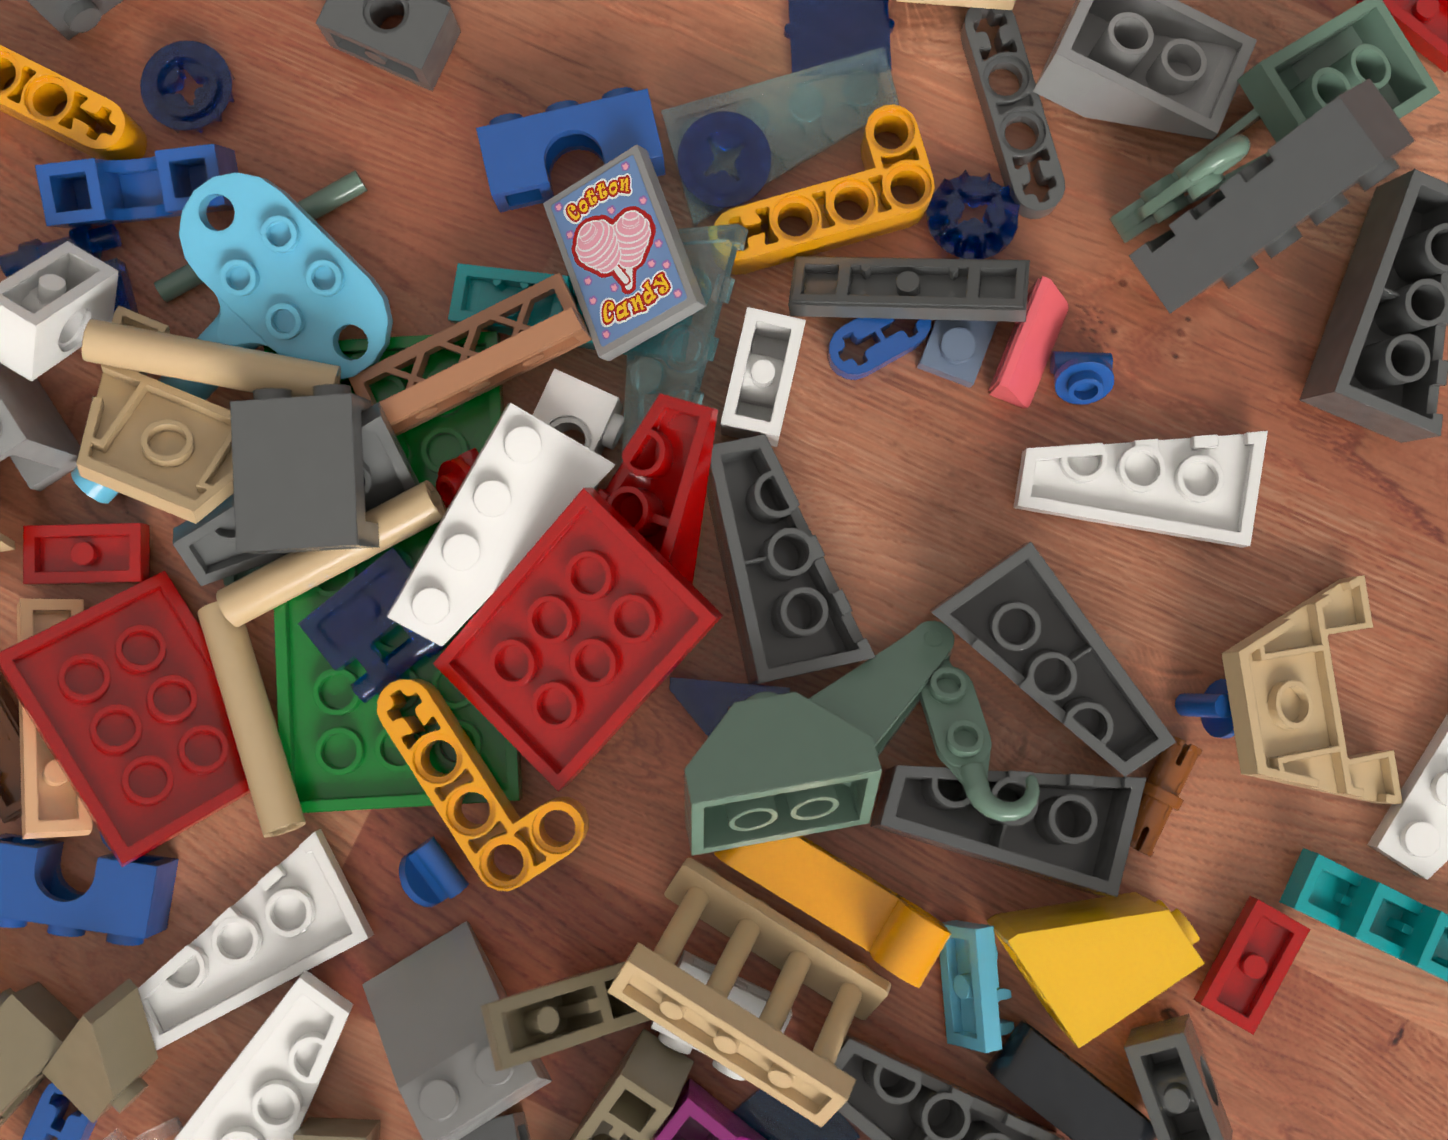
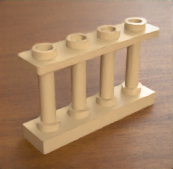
(728, 1032)

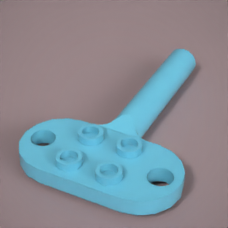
(275, 284)

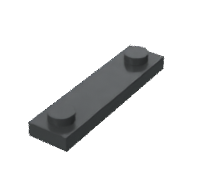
(910, 288)

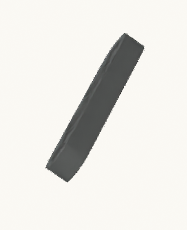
(1019, 107)

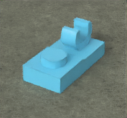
(972, 988)

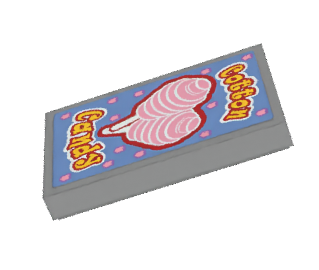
(623, 254)

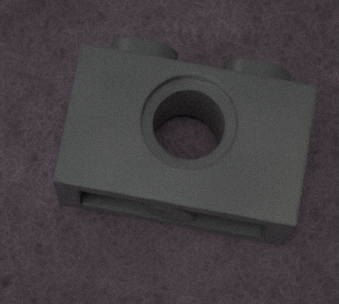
(411, 51)
(1176, 1081)

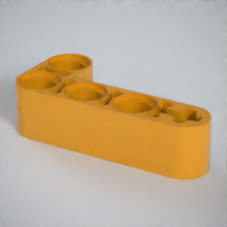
(41, 90)
(816, 203)
(473, 775)
(846, 900)

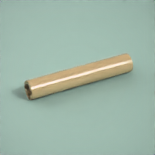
(201, 360)
(302, 571)
(252, 723)

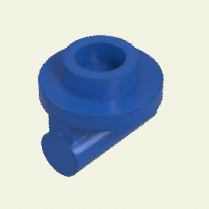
(1082, 375)
(1211, 707)
(430, 874)

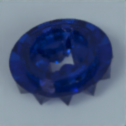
(166, 75)
(727, 131)
(971, 237)

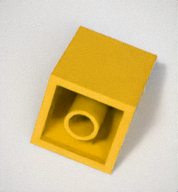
(1098, 957)

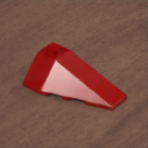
(666, 478)

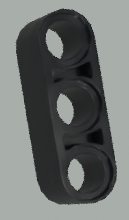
(1065, 1090)

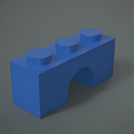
(523, 150)
(130, 190)
(121, 901)

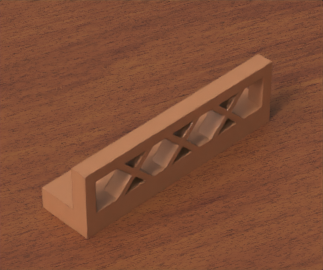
(476, 371)

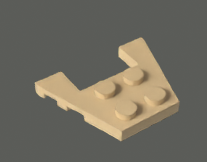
(157, 439)
(1289, 703)

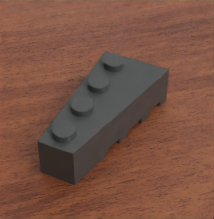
(1267, 200)
(1390, 317)
(775, 570)
(1047, 647)
(1070, 838)
(910, 1103)

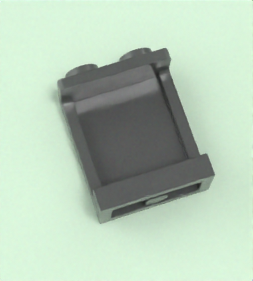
(300, 471)

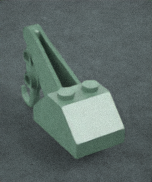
(1285, 94)
(813, 763)

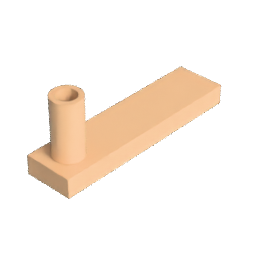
(47, 798)

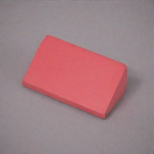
(1030, 345)

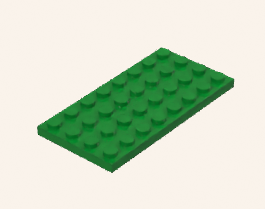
(329, 735)

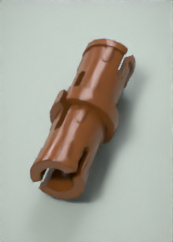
(1162, 793)

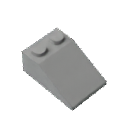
(1146, 65)
(439, 1040)

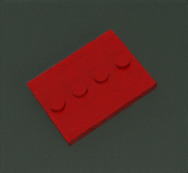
(576, 638)
(132, 715)

